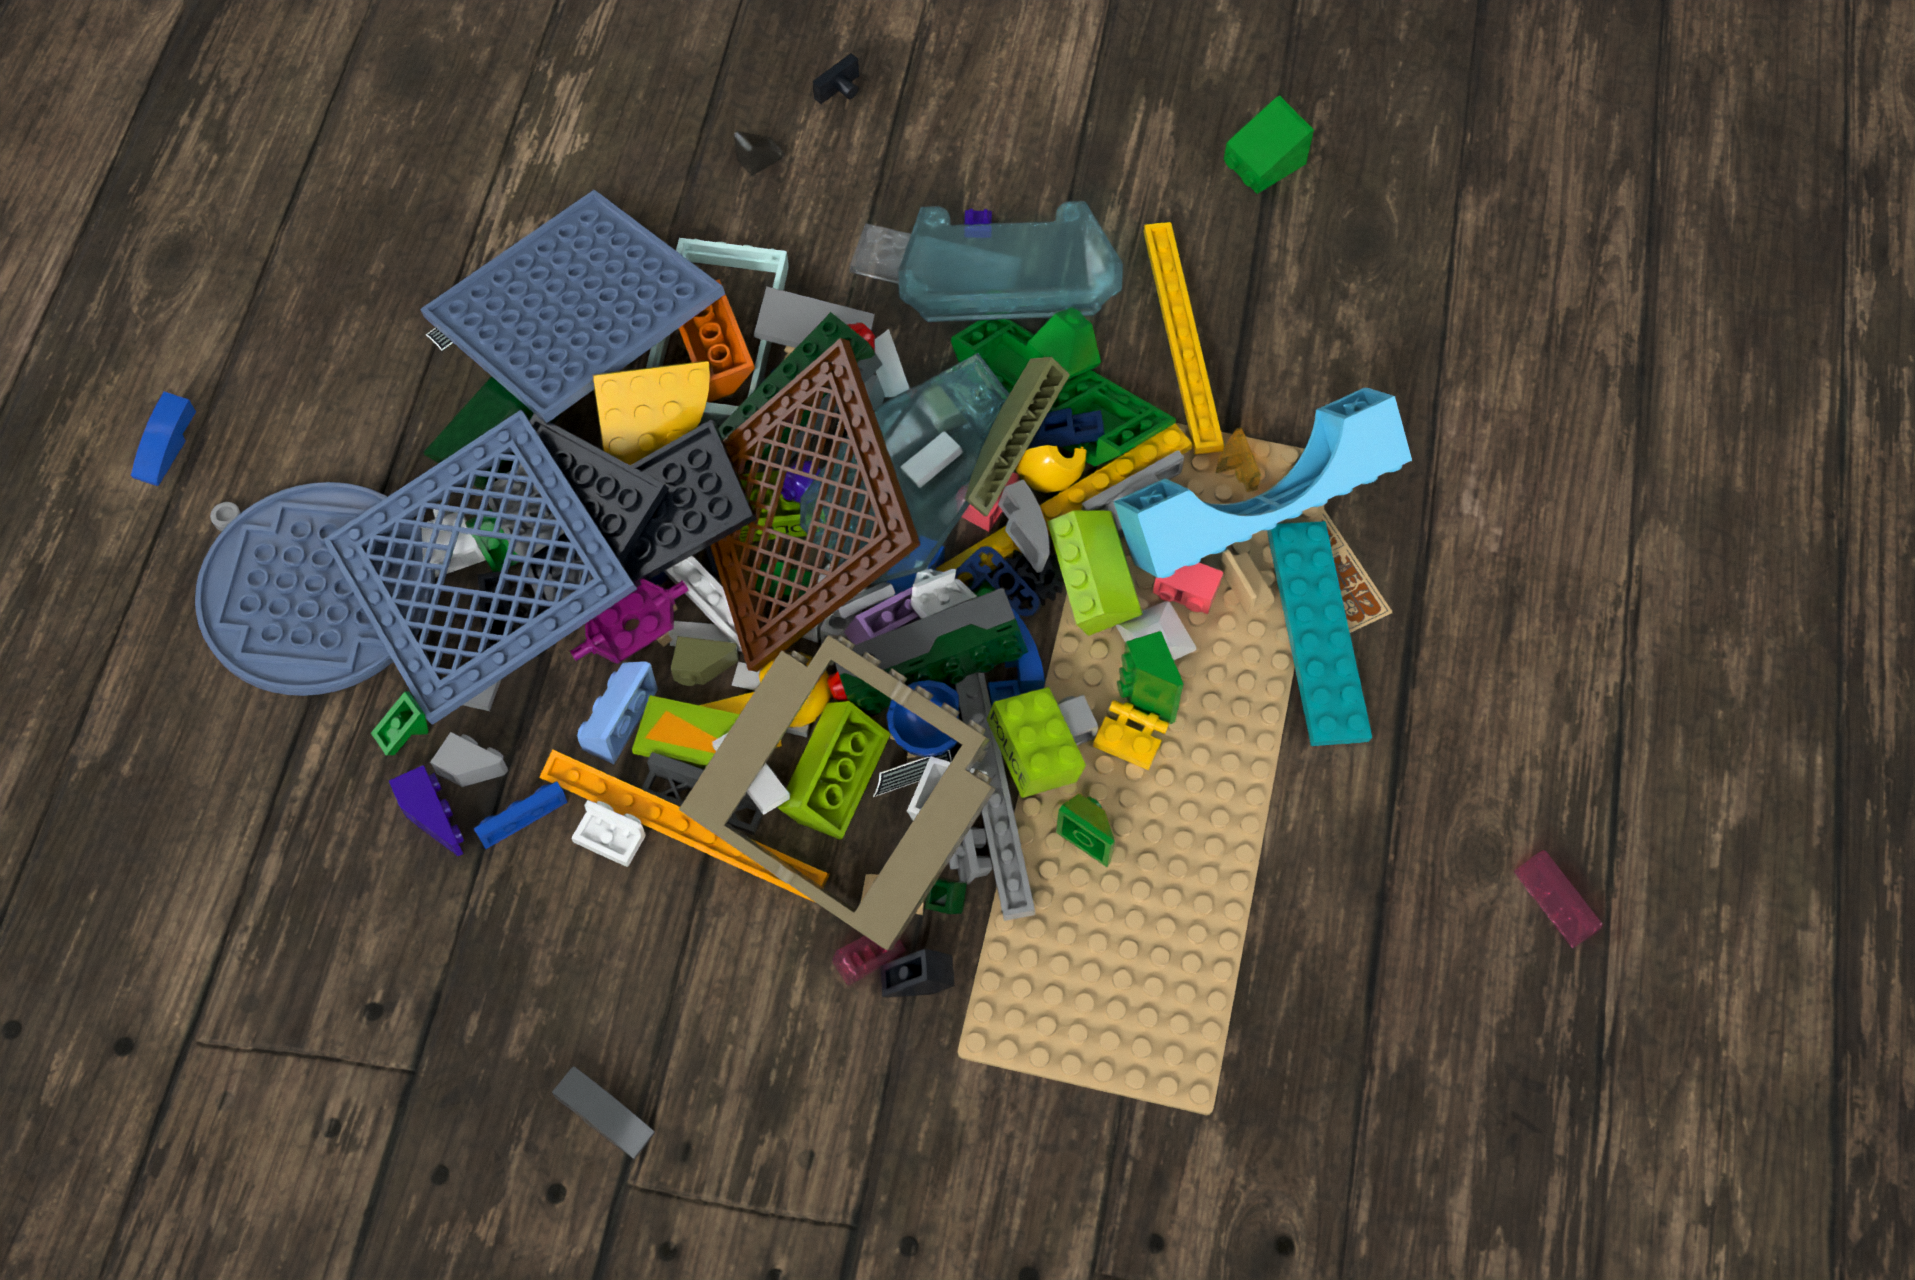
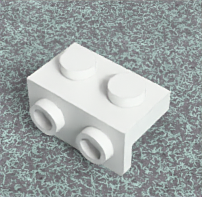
(609, 833)

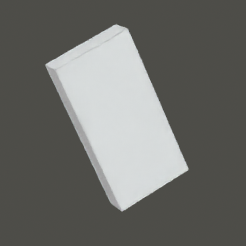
(931, 459)

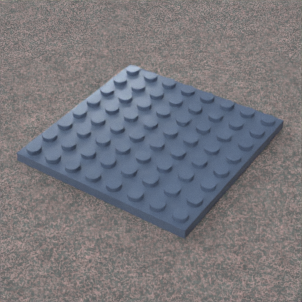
(571, 304)

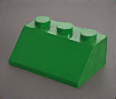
(1150, 677)

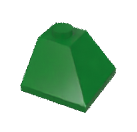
(1069, 341)
(1086, 827)

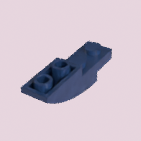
(1064, 429)

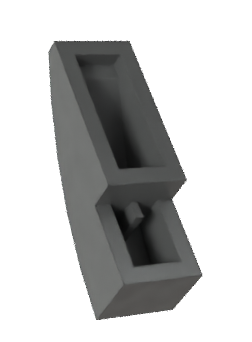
(603, 1112)

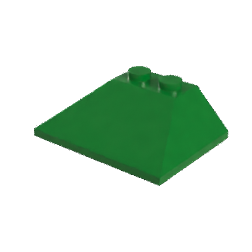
(999, 344)
(1125, 416)

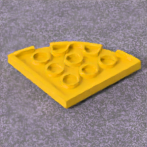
(649, 407)

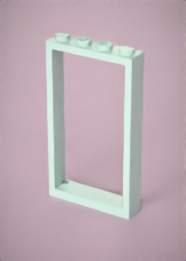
(731, 256)

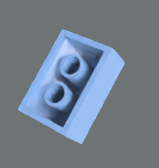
(618, 711)

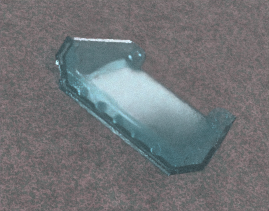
(1008, 267)

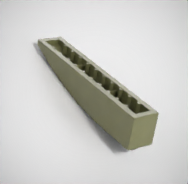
(1014, 430)

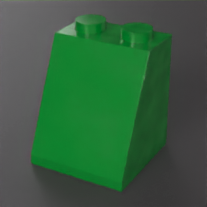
(1269, 146)

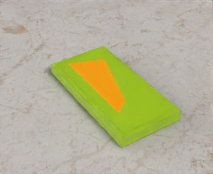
(681, 730)

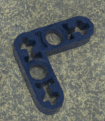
(982, 574)

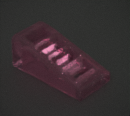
(847, 969)

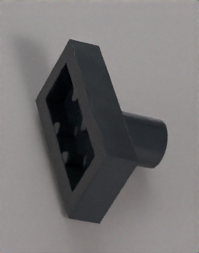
(837, 79)

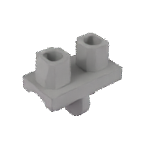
(965, 858)

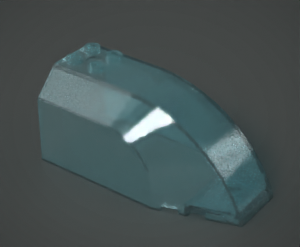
(956, 401)

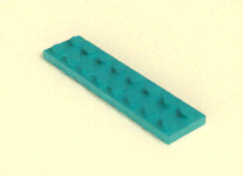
(1319, 634)

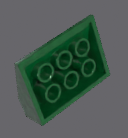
(482, 413)

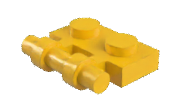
(1126, 742)

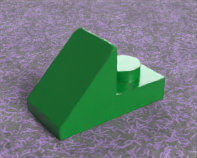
(492, 548)
(399, 724)

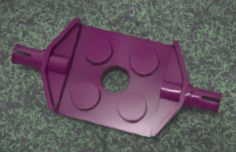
(647, 604)

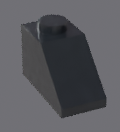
(917, 974)

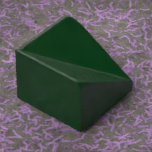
(946, 896)

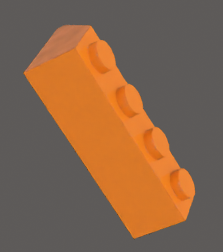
(717, 339)

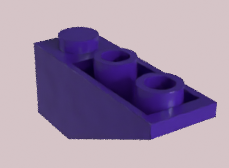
(420, 803)

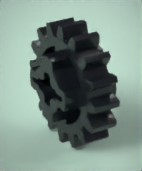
(1050, 571)

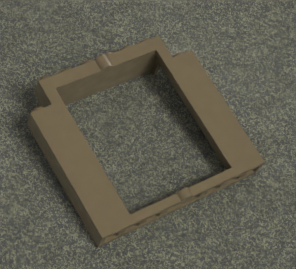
(927, 842)

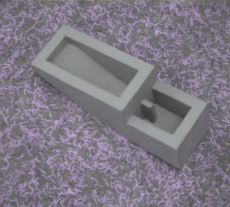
(1026, 523)

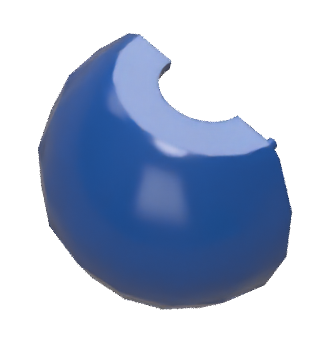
(915, 733)

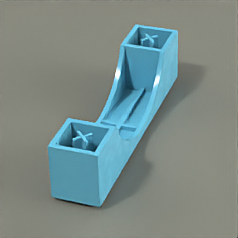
(1347, 448)

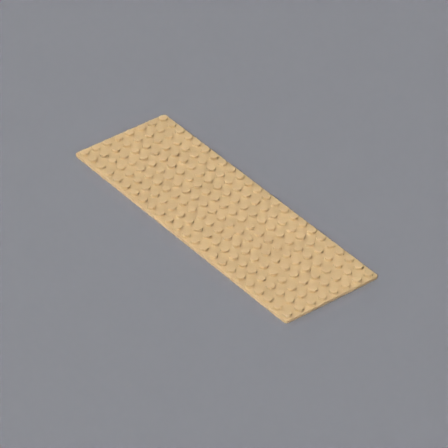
(1139, 961)

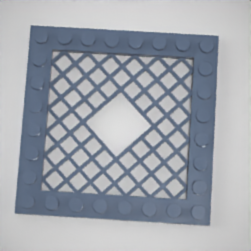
(349, 544)

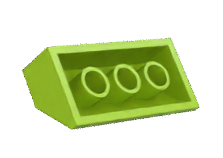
(1094, 569)
(835, 769)

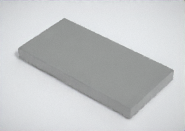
(792, 317)

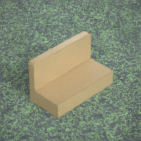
(1246, 581)

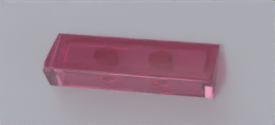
(1558, 899)

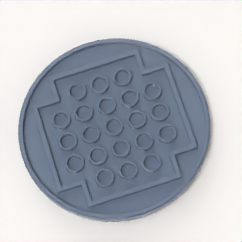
(281, 604)

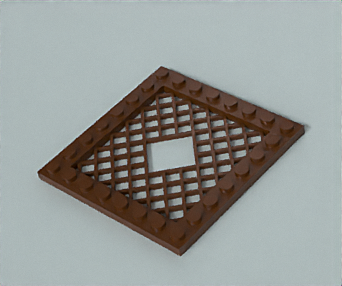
(898, 536)

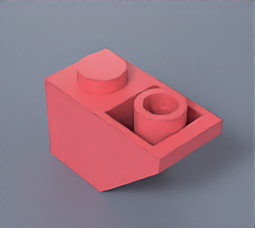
(1191, 586)

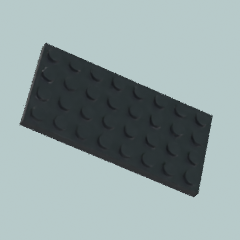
(697, 511)

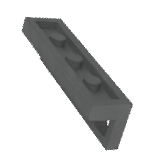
(687, 776)

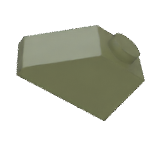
(701, 660)

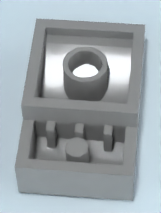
(513, 508)

